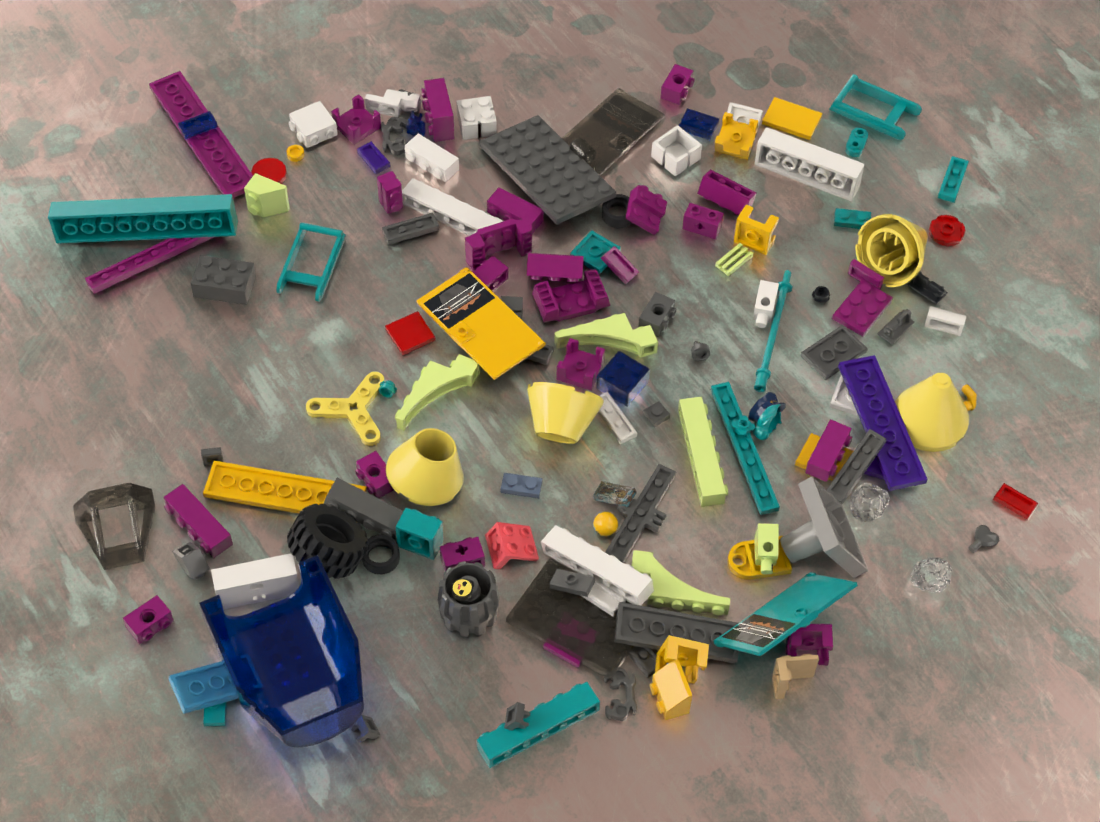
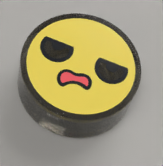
(462, 589)

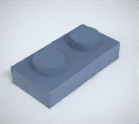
(521, 485)

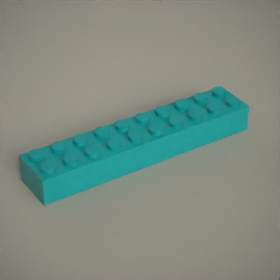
(143, 218)

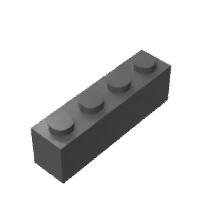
(364, 507)

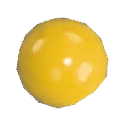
(605, 524)

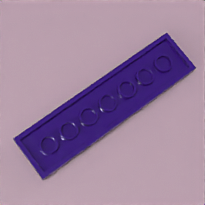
(879, 413)

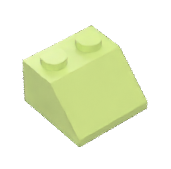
(266, 197)

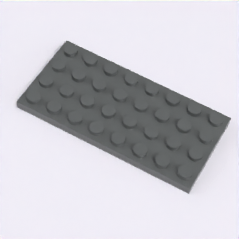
(547, 169)

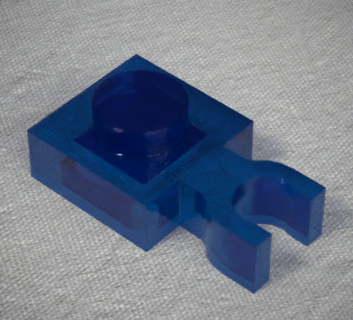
(415, 125)

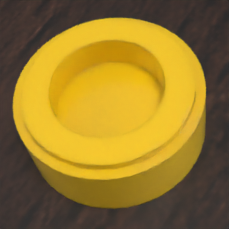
(295, 153)

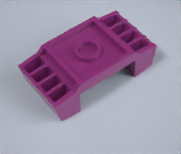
(498, 238)
(571, 299)

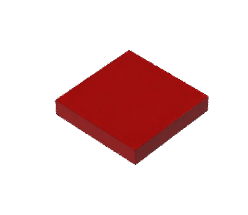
(410, 333)

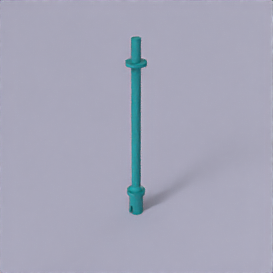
(764, 373)

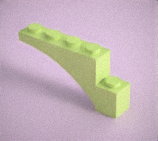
(611, 332)
(435, 382)
(673, 592)

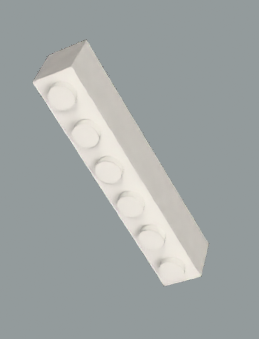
(445, 208)
(593, 562)

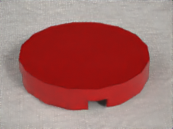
(271, 169)
(947, 230)

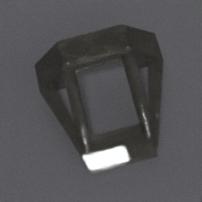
(129, 494)

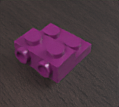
(646, 208)

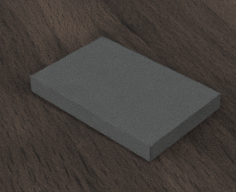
(833, 348)

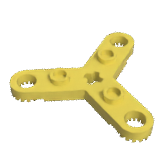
(359, 418)

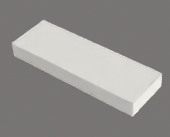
(616, 420)

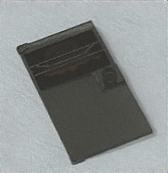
(614, 127)

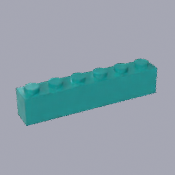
(543, 722)

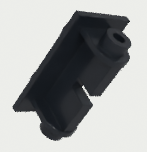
(928, 288)

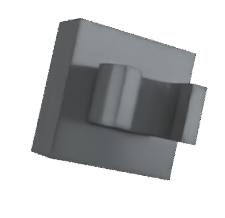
(515, 717)
(366, 727)

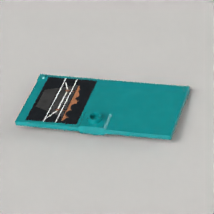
(785, 614)

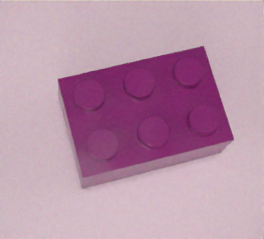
(438, 109)
(555, 267)

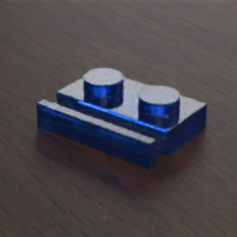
(699, 124)

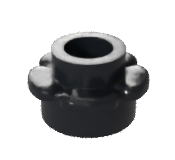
(821, 294)

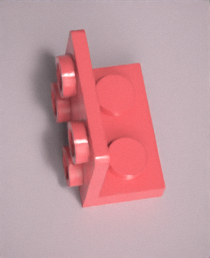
(510, 542)

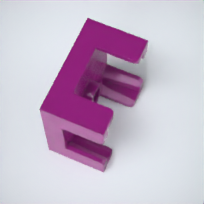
(357, 122)
(580, 367)
(812, 637)

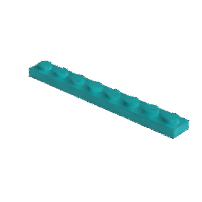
(745, 450)

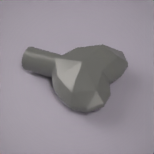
(983, 537)

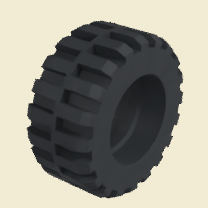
(331, 536)

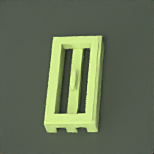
(729, 256)

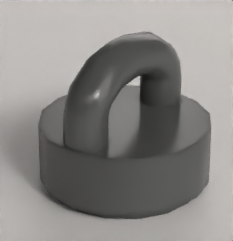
(700, 351)

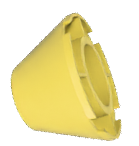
(561, 412)
(426, 468)

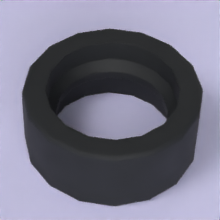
(612, 220)
(384, 567)

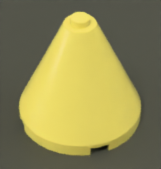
(892, 248)
(933, 413)

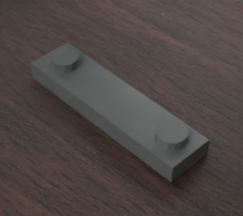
(856, 465)

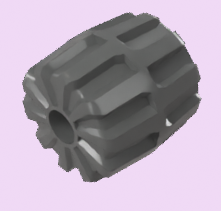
(477, 611)

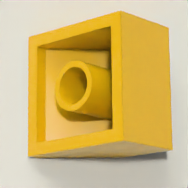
(671, 691)

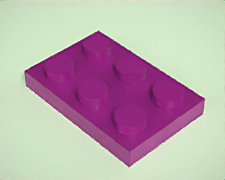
(862, 308)

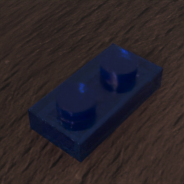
(197, 125)

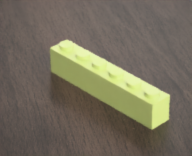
(702, 451)

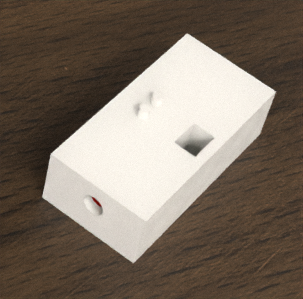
(255, 581)

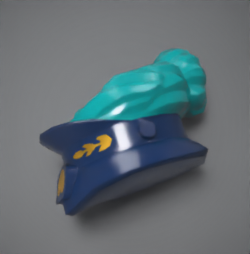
(766, 414)

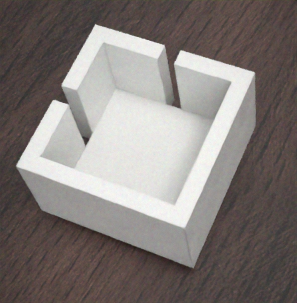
(476, 111)
(676, 150)

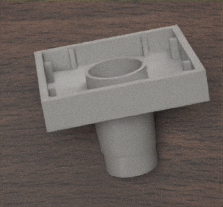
(826, 531)

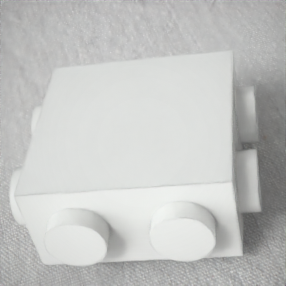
(312, 124)

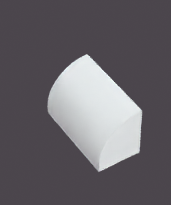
(945, 321)

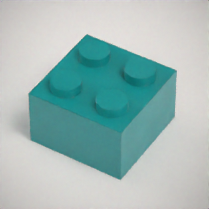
(419, 533)

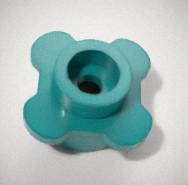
(743, 430)

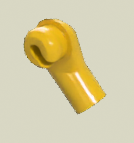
(971, 397)

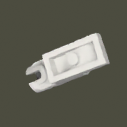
(393, 102)

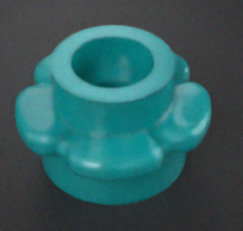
(387, 389)

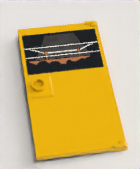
(480, 323)

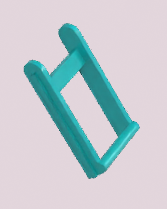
(888, 126)
(307, 279)

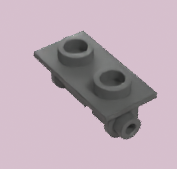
(896, 326)

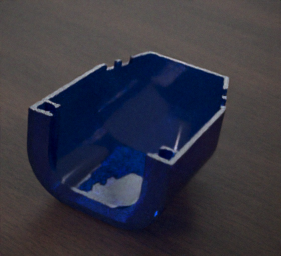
(293, 660)

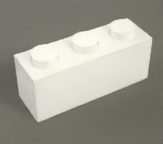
(431, 157)

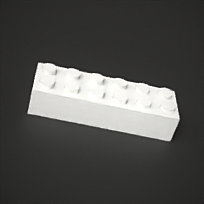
(809, 164)

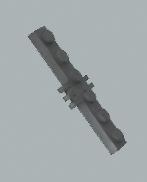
(641, 513)

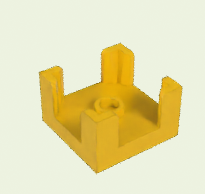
(736, 137)
(753, 233)
(689, 652)

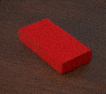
(1015, 501)

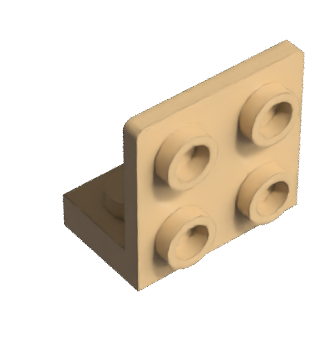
(791, 668)

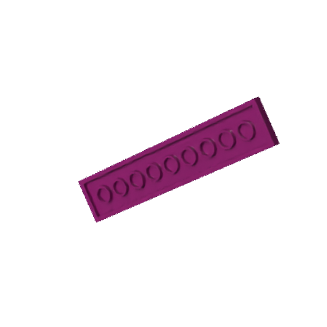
(210, 147)

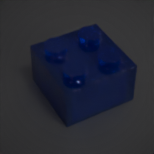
(623, 378)

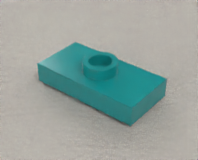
(215, 715)

